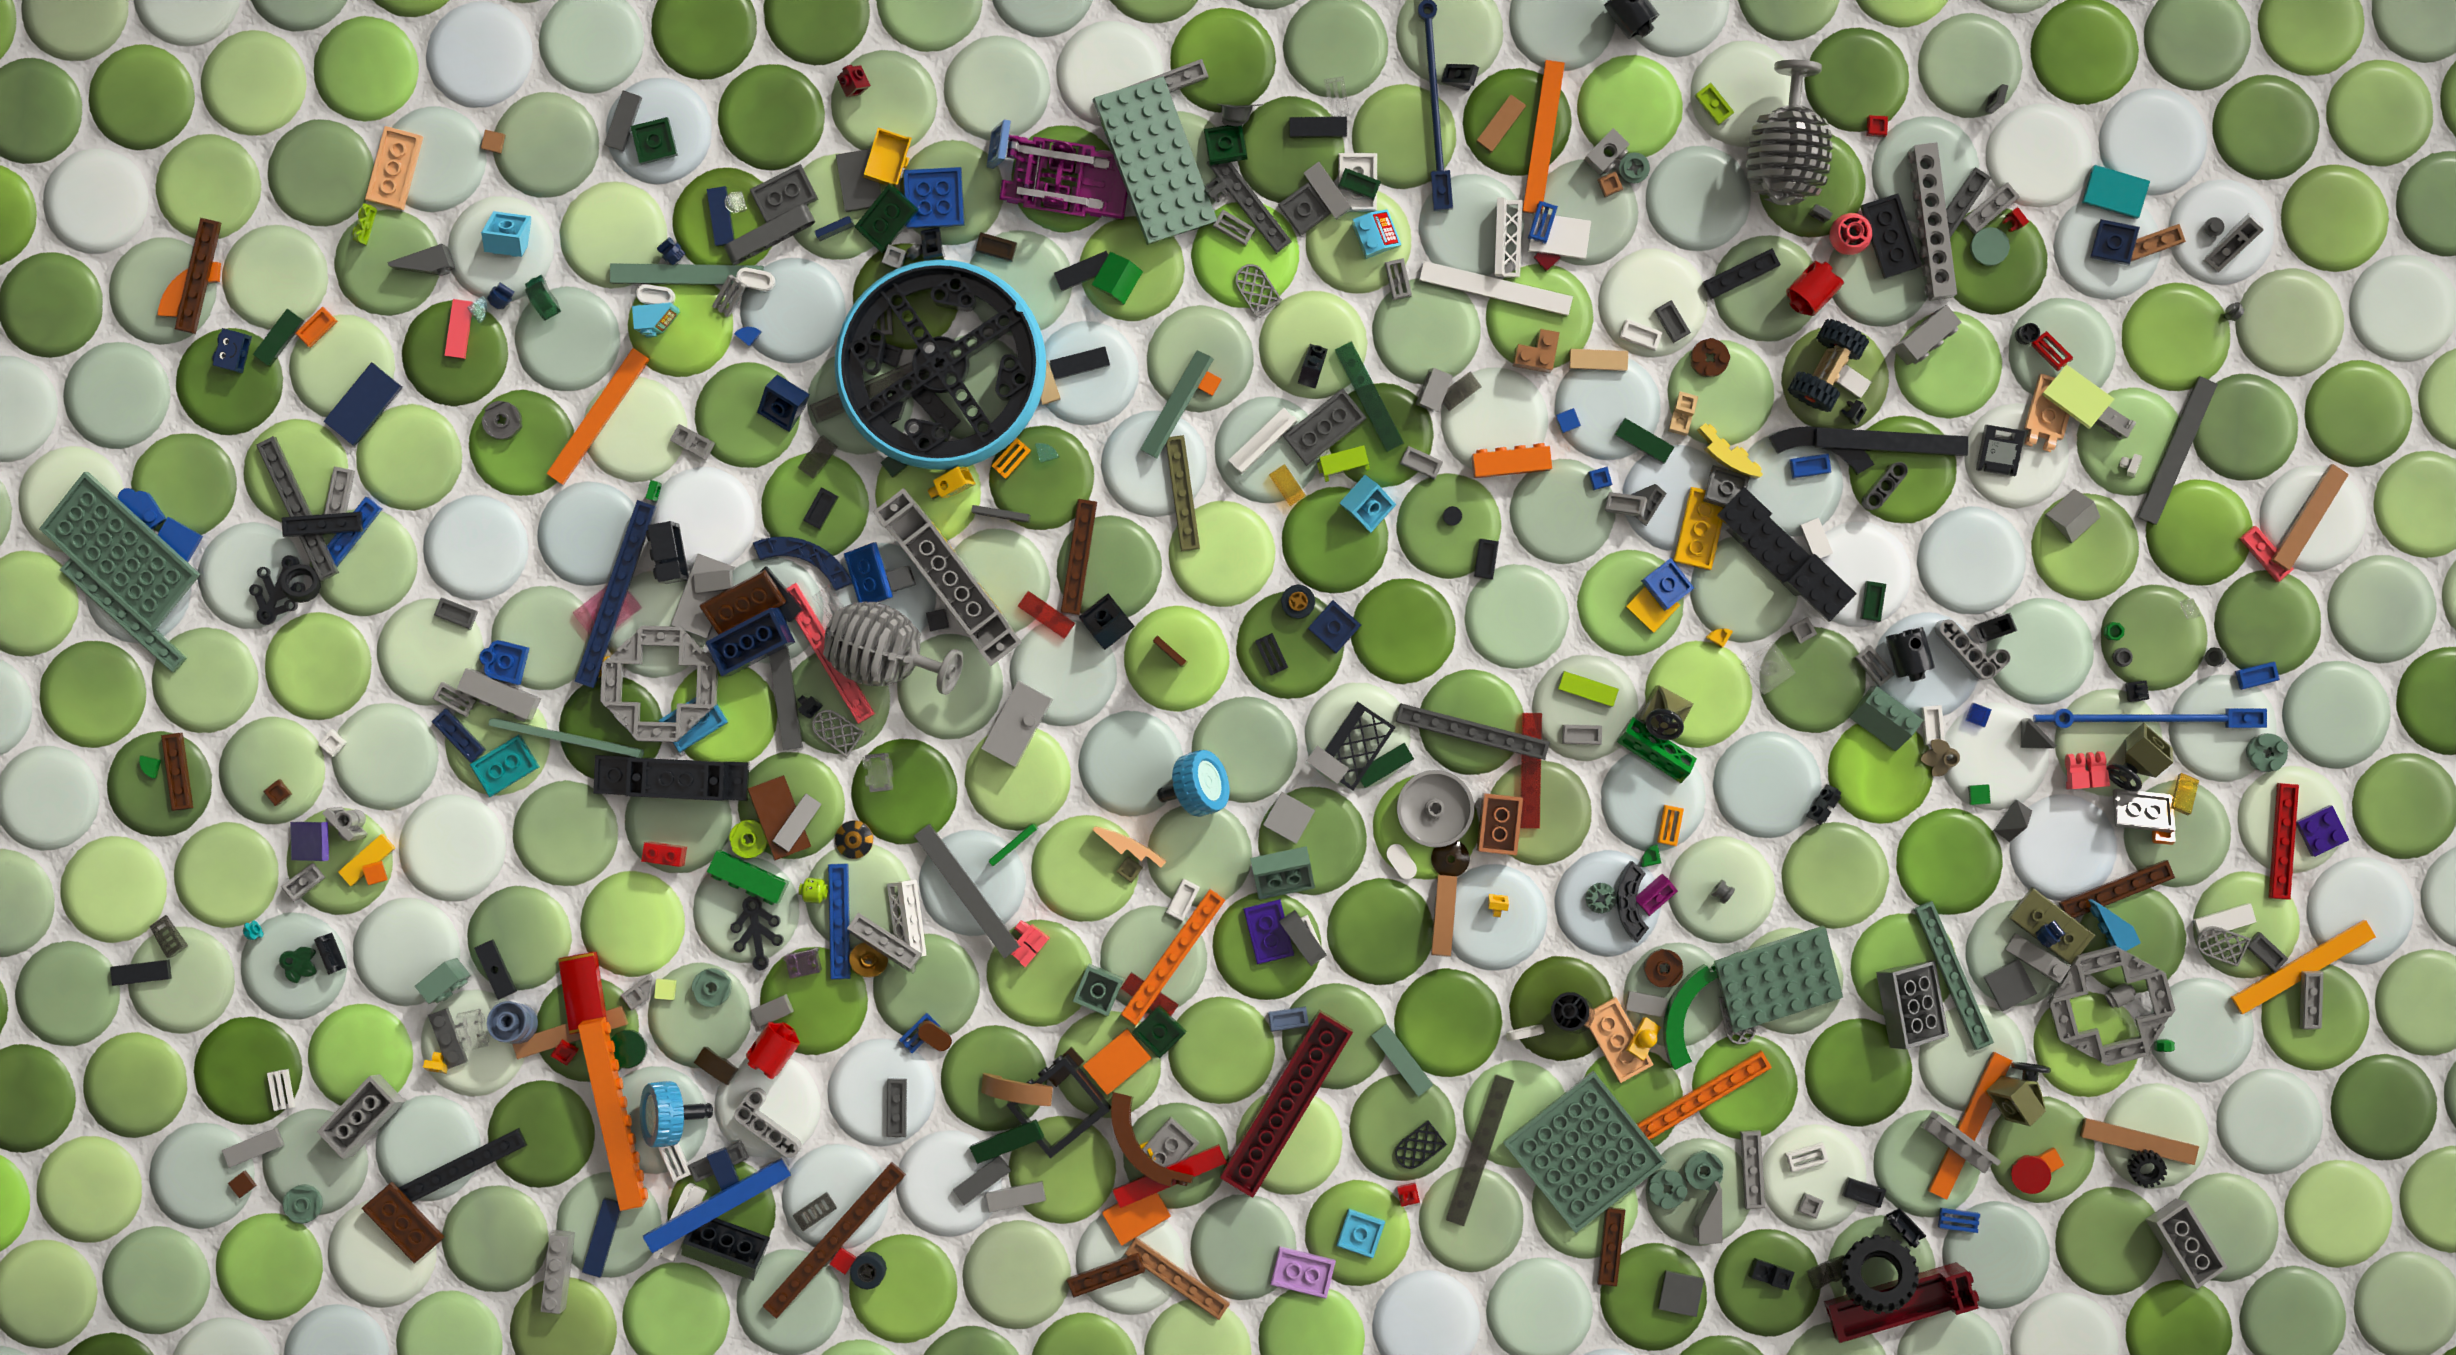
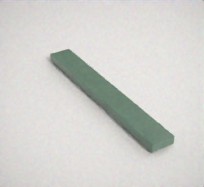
(674, 274)
(152, 641)
(565, 737)
(1953, 975)

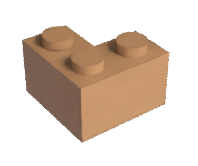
(1541, 356)

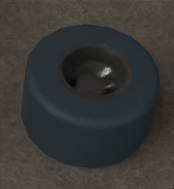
(863, 1275)

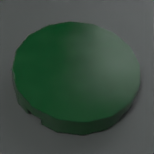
(629, 1048)

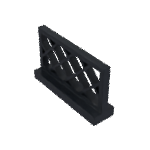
(1344, 732)

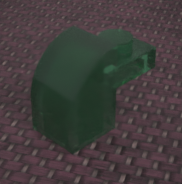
(542, 298)

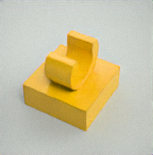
(1497, 904)
(436, 1064)

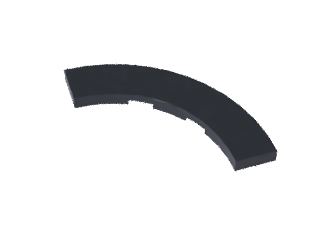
(1805, 436)

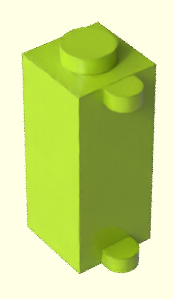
(1343, 462)

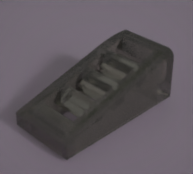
(177, 938)
(799, 1218)

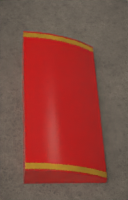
(582, 989)

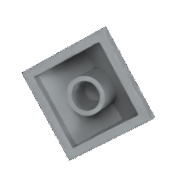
(2073, 515)

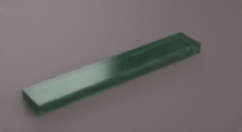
(1369, 396)

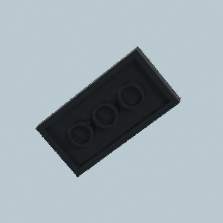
(1891, 236)

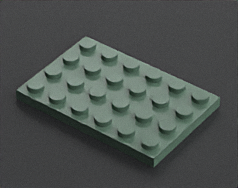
(1778, 979)

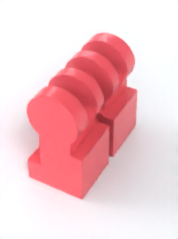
(2095, 776)

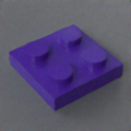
(2322, 830)

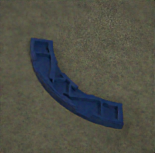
(806, 551)

